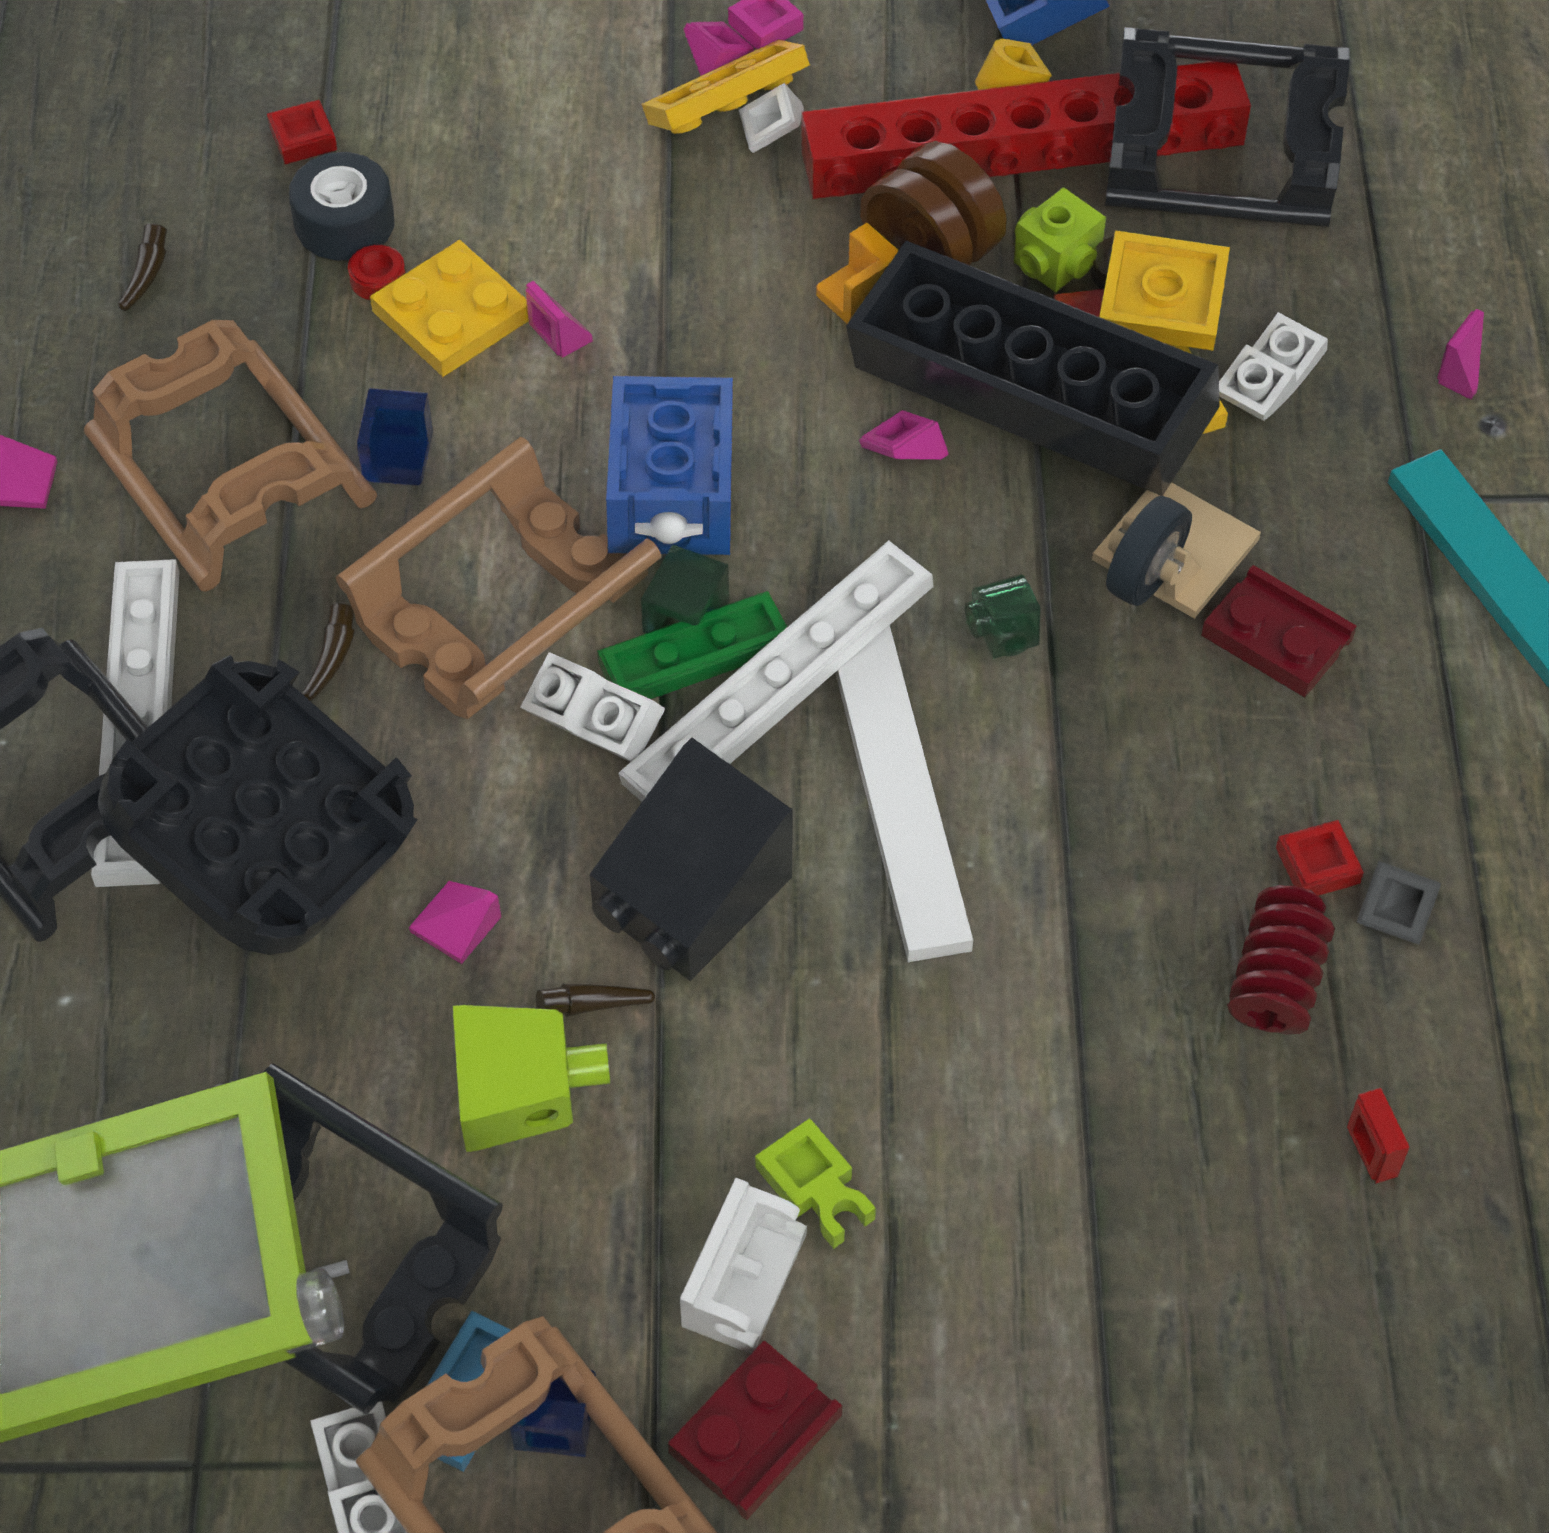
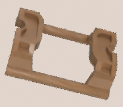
(241, 495)
(547, 535)
(463, 1416)

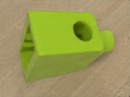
(518, 1073)

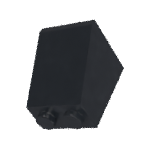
(694, 861)

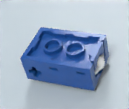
(670, 464)

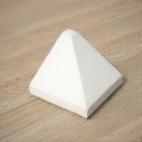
(771, 117)

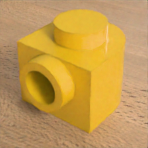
(1011, 65)

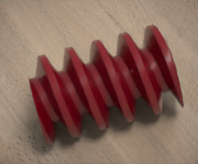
(1281, 961)

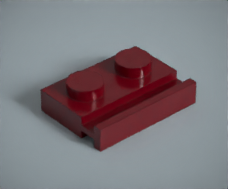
(1278, 631)
(755, 1429)

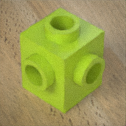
(1058, 239)

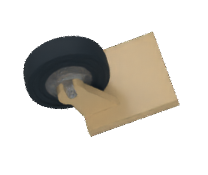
(1173, 550)

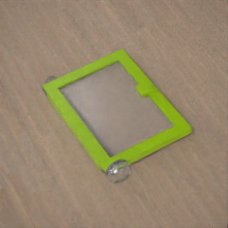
(151, 1258)

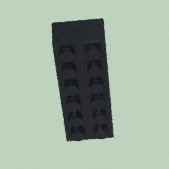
(1035, 367)

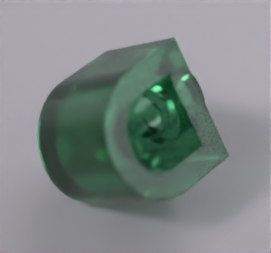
(1005, 616)

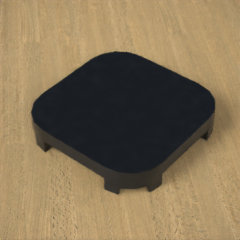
(256, 807)

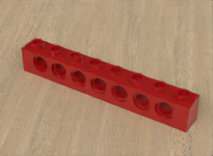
(1015, 126)

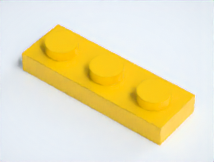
(726, 86)

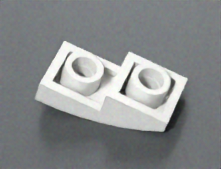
(1272, 368)
(592, 707)
(353, 1499)

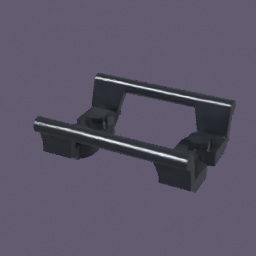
(1309, 138)
(66, 837)
(431, 1274)

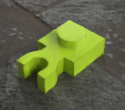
(813, 1175)

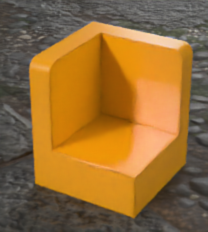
(850, 285)

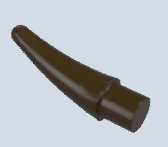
(149, 261)
(335, 646)
(584, 998)

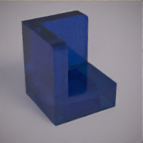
(395, 436)
(555, 1426)

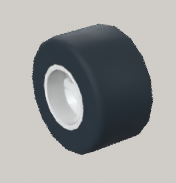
(341, 205)

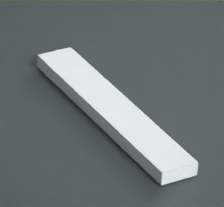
(790, 665)
(142, 672)
(903, 803)

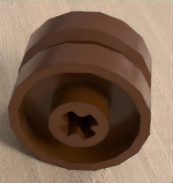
(938, 203)

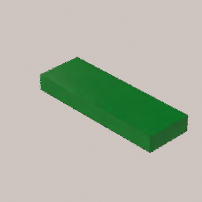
(693, 653)

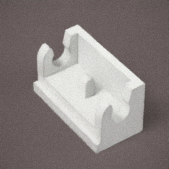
(742, 1267)

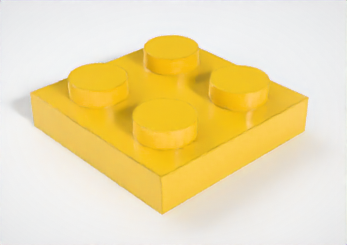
(1166, 288)
(450, 307)

